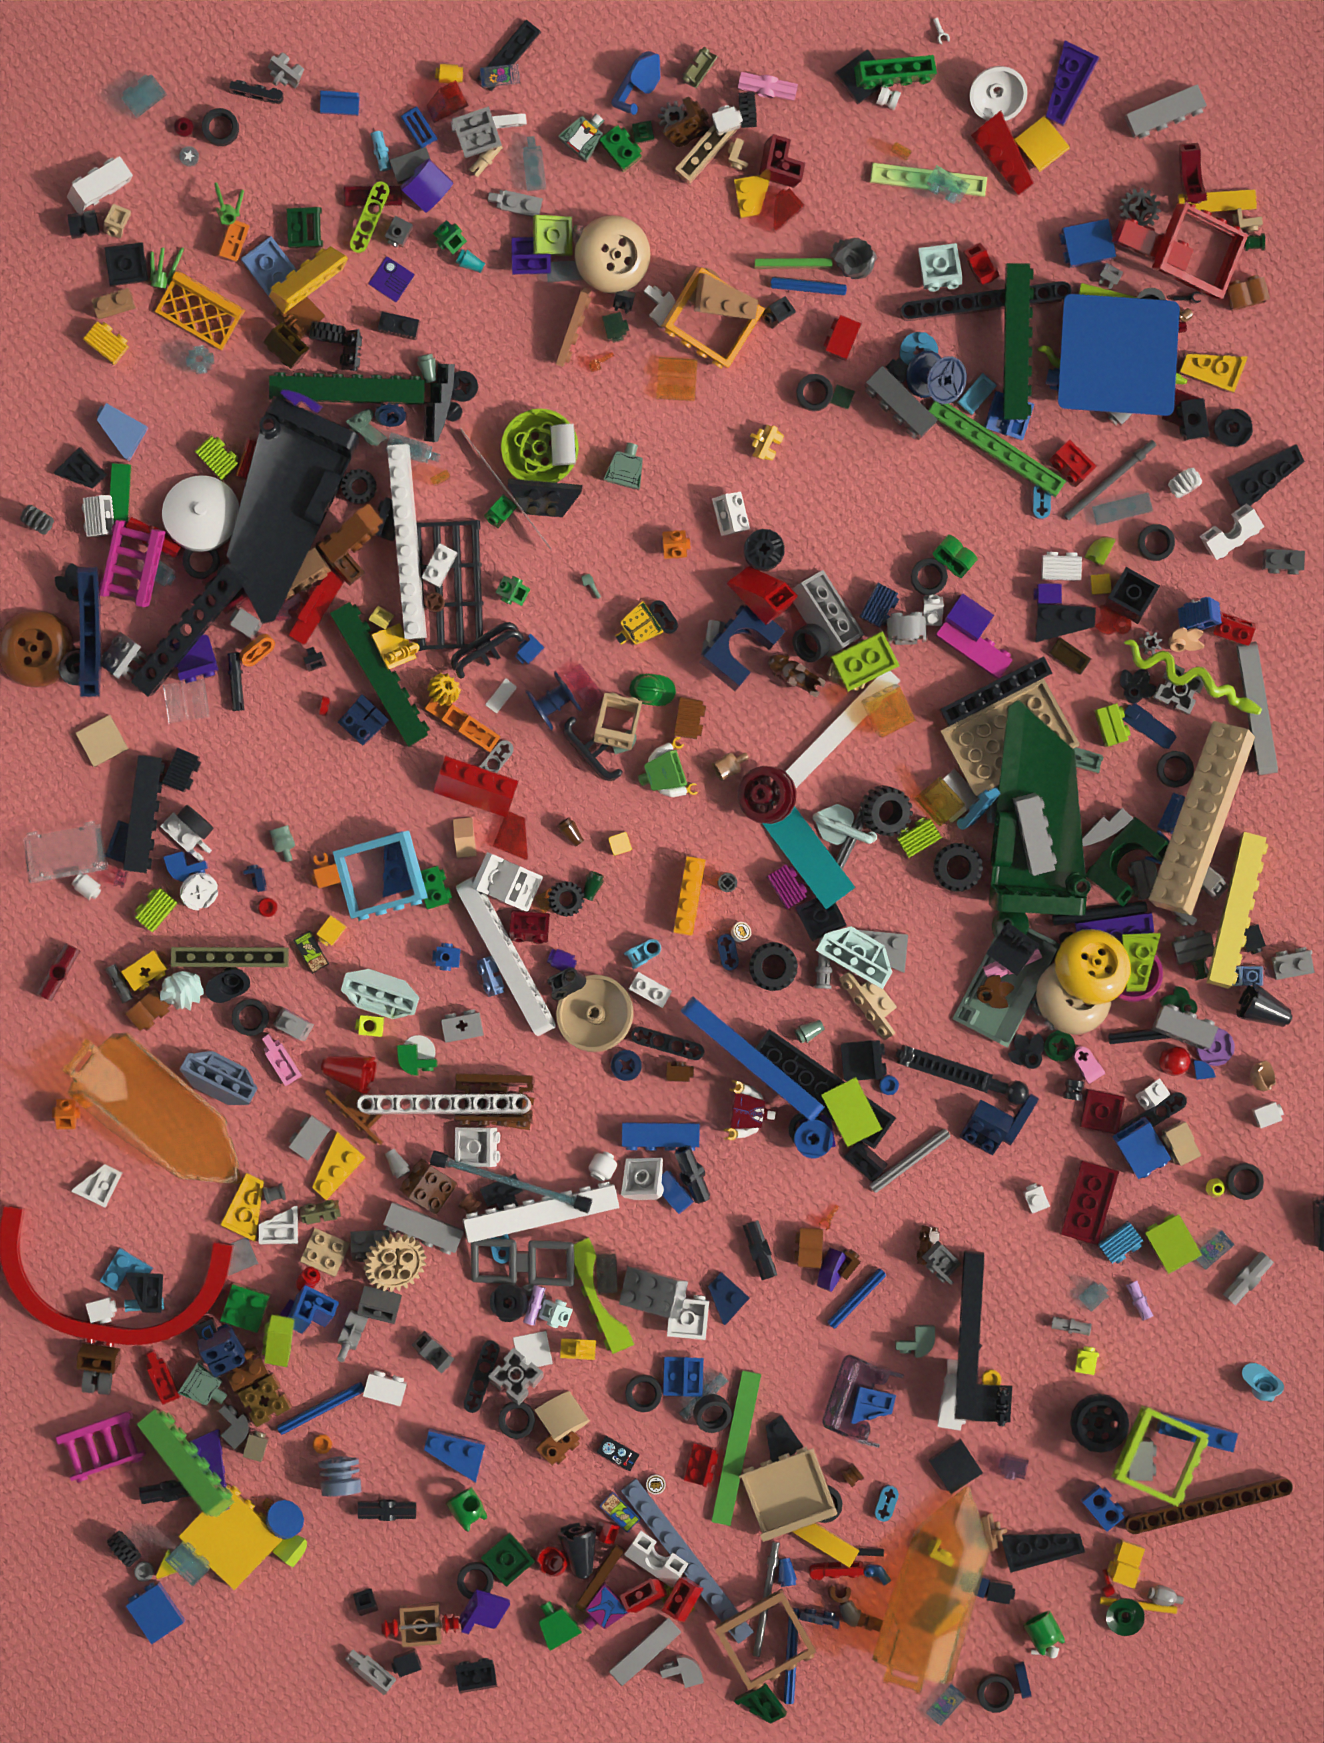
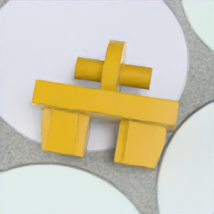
(763, 440)
(578, 1349)

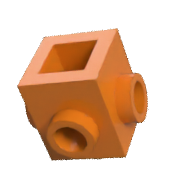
(675, 544)
(65, 1113)

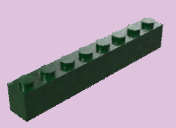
(1016, 341)
(350, 390)
(382, 679)

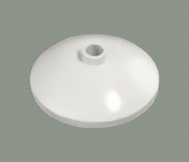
(1009, 98)

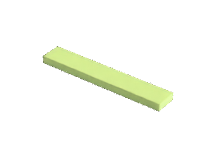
(918, 178)

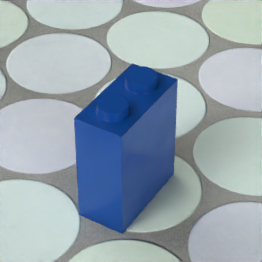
(1087, 243)
(1142, 1148)
(155, 1612)

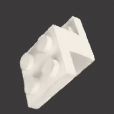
(507, 882)

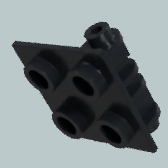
(350, 350)
(1012, 949)
(994, 1403)

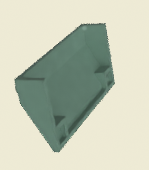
(1003, 1023)

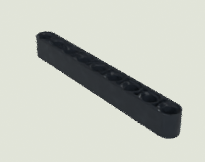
(975, 299)
(969, 1336)

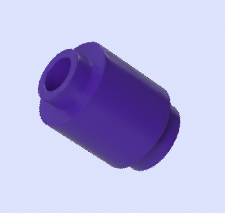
(561, 960)

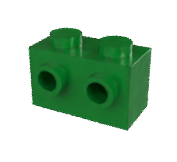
(621, 148)
(435, 887)

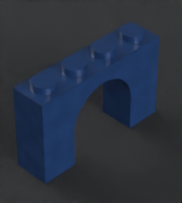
(719, 658)

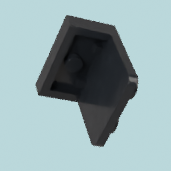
(863, 1060)

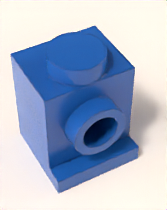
(529, 650)

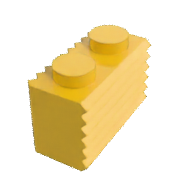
(106, 343)

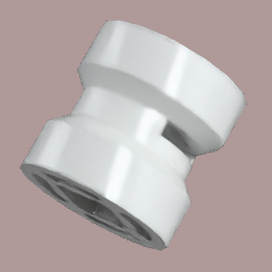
(884, 95)

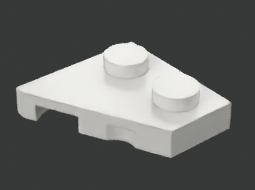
(99, 1185)

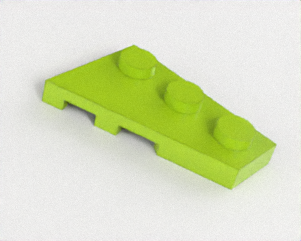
(1141, 952)

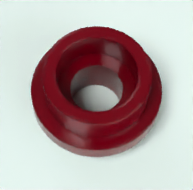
(183, 133)

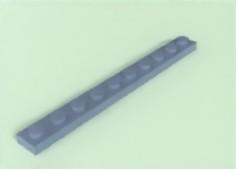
(675, 1544)

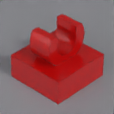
(608, 1532)

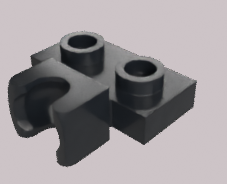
(500, 1193)

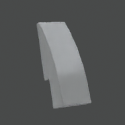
(1103, 828)

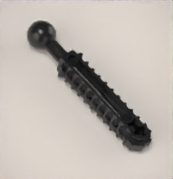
(1015, 1092)

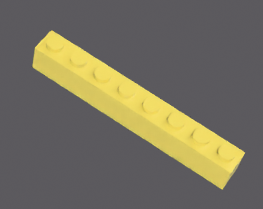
(1236, 910)

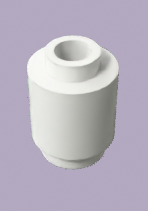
(86, 886)

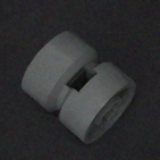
(103, 1385)

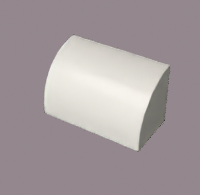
(563, 444)

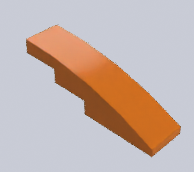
(464, 724)

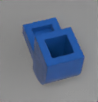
(179, 869)

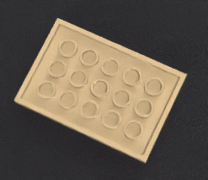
(979, 738)

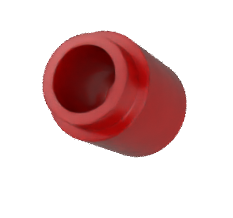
(308, 1277)

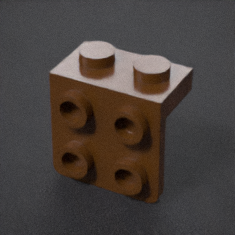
(689, 127)
(428, 1186)

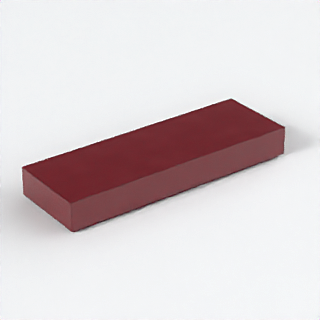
(358, 195)

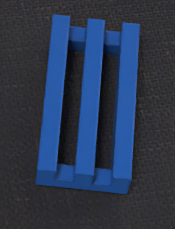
(427, 141)

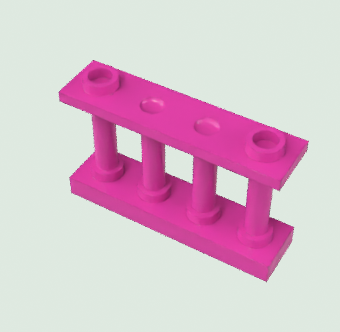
(150, 559)
(86, 1433)

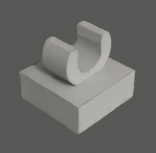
(1110, 273)

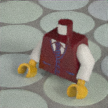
(747, 1112)

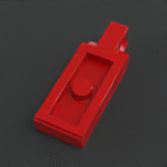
(162, 1378)

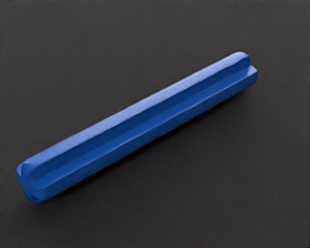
(808, 286)
(856, 1298)

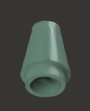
(427, 366)
(808, 1031)

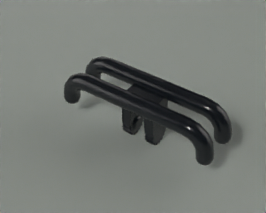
(484, 645)
(589, 757)

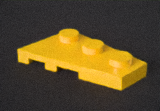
(337, 1166)

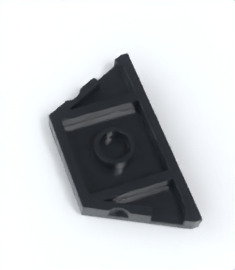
(544, 497)

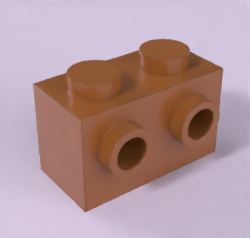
(555, 1451)

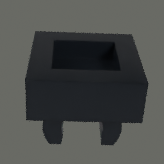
(624, 300)
(314, 660)

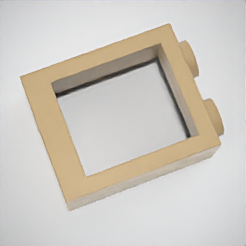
(613, 737)

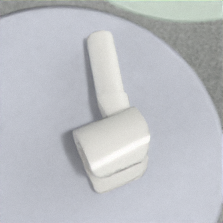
(940, 31)
(1052, 1652)

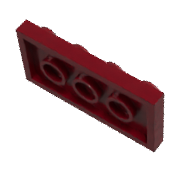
(1089, 1202)

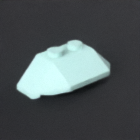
(858, 954)
(380, 993)

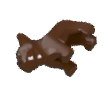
(795, 673)

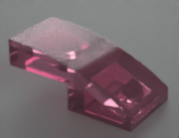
(584, 685)

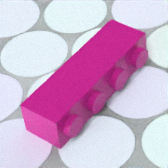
(980, 652)

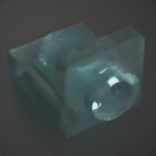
(1093, 1295)

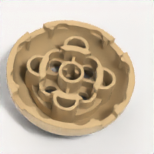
(592, 261)
(1067, 1019)

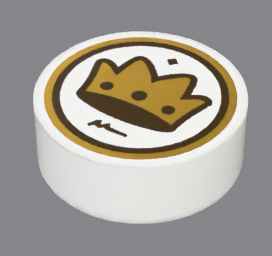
(741, 932)
(655, 1484)

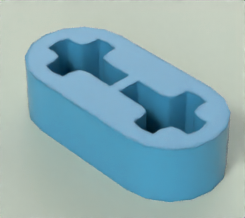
(1036, 503)
(882, 1501)

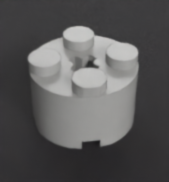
(906, 629)

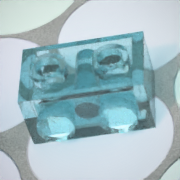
(947, 185)

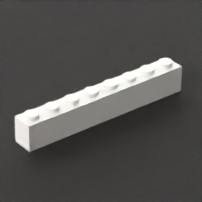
(537, 1213)

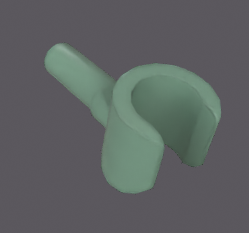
(588, 580)

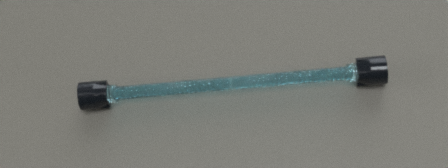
(442, 1160)

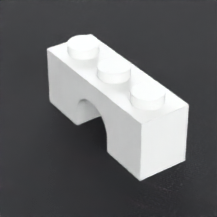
(1246, 525)
(664, 1568)

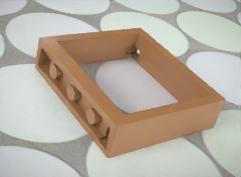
(750, 1612)

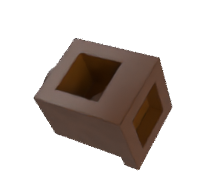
(679, 1072)

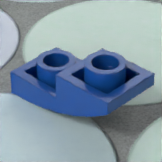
(674, 1193)

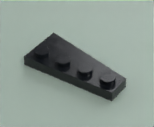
(1259, 478)

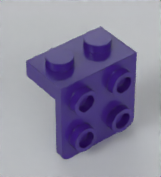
(198, 661)
(483, 1610)

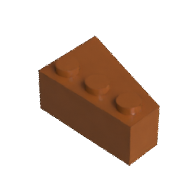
(352, 534)

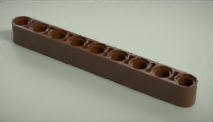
(1218, 1506)

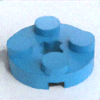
(913, 340)

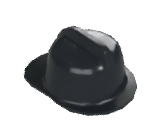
(227, 985)

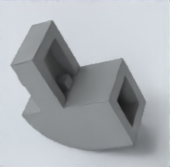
(687, 1667)

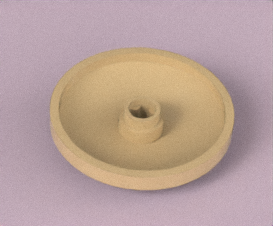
(596, 1014)

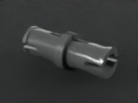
(119, 983)

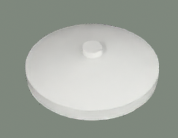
(200, 513)

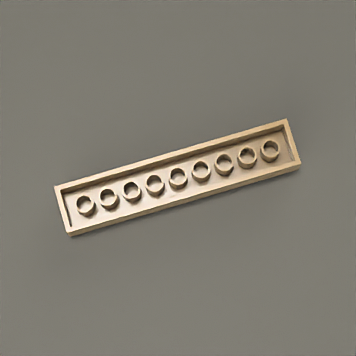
(1202, 818)

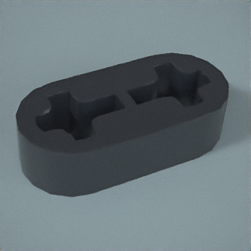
(667, 613)

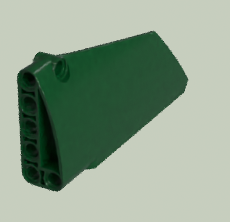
(1044, 765)

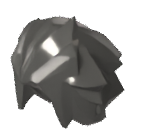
(854, 257)

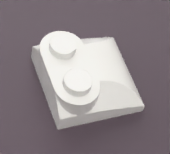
(642, 1179)

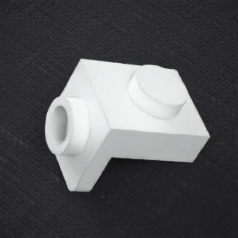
(933, 610)
(1152, 1094)

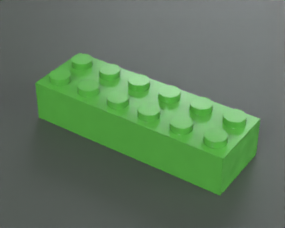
(186, 1463)

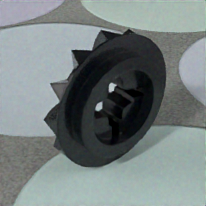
(471, 389)

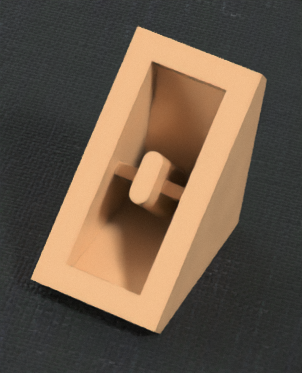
(464, 837)

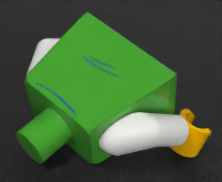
(665, 771)

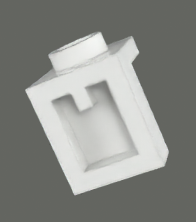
(1036, 1198)

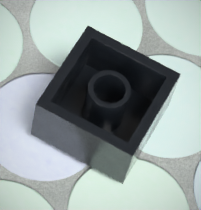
(1132, 595)

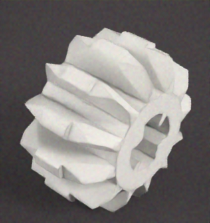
(1184, 482)

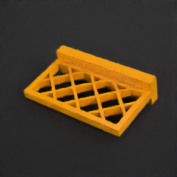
(209, 296)

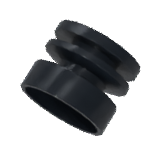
(756, 558)

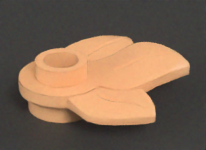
(1186, 639)

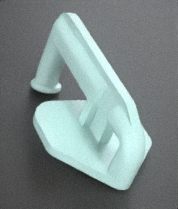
(836, 823)

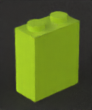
(1173, 1243)

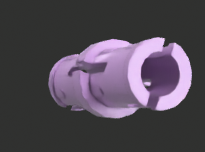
(1139, 1300)
(534, 1305)

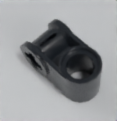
(566, 983)

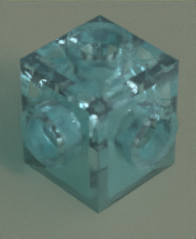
(205, 364)

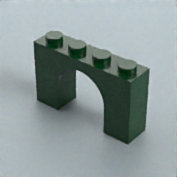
(1134, 837)

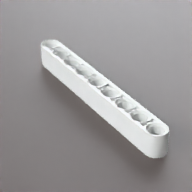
(506, 957)
(453, 1107)

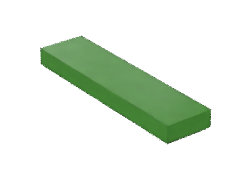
(793, 263)

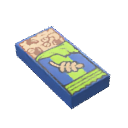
(620, 1512)

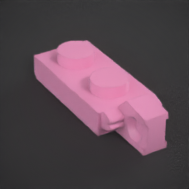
(281, 1060)

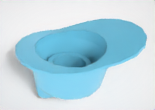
(1262, 1381)

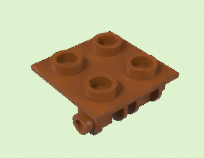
(299, 317)

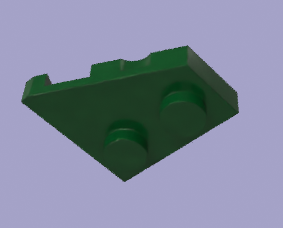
(762, 1703)

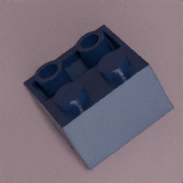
(987, 1127)

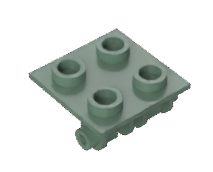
(360, 424)

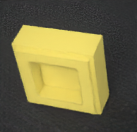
(381, 617)

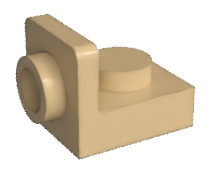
(116, 221)

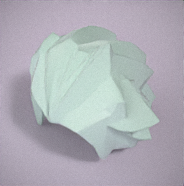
(182, 989)

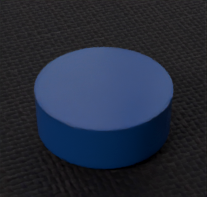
(889, 1085)

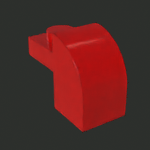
(981, 264)

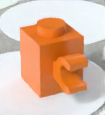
(326, 875)

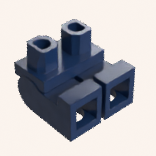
(354, 721)
(222, 1351)

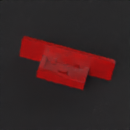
(315, 608)

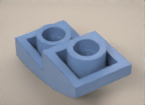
(1249, 974)

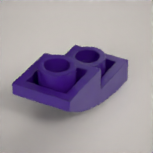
(828, 1273)

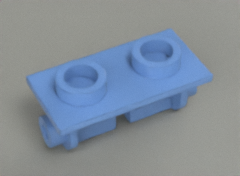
(486, 968)

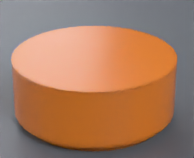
(322, 1444)

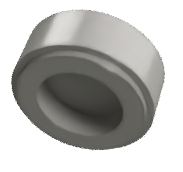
(144, 1571)

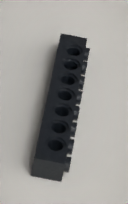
(235, 581)

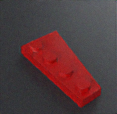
(1000, 147)

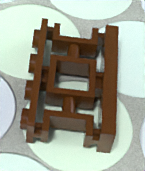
(495, 1085)

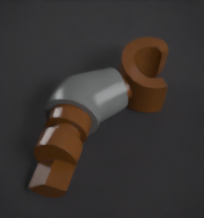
(851, 1614)

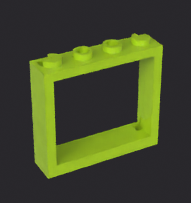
(1133, 1442)

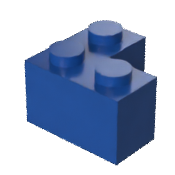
(310, 1307)

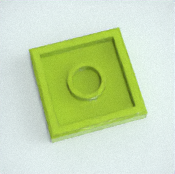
(552, 235)

